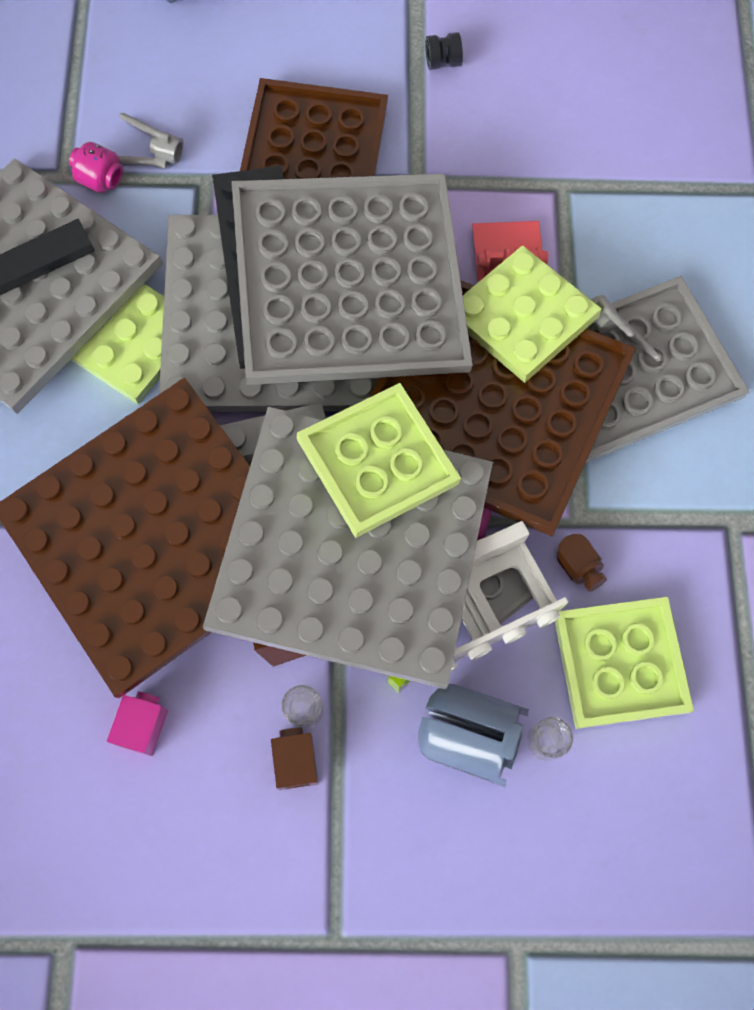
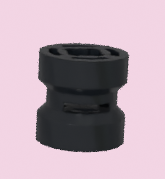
(444, 51)

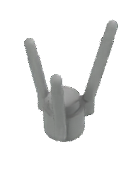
(164, 146)
(610, 318)

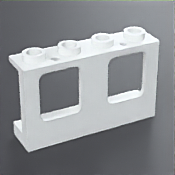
(494, 555)

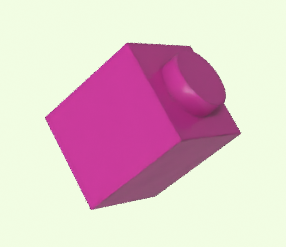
(138, 723)

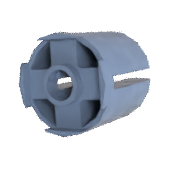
(466, 749)

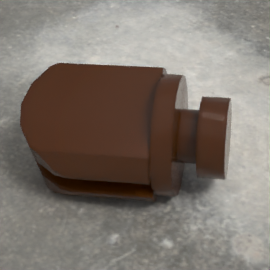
(581, 561)

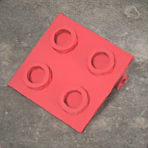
(499, 240)

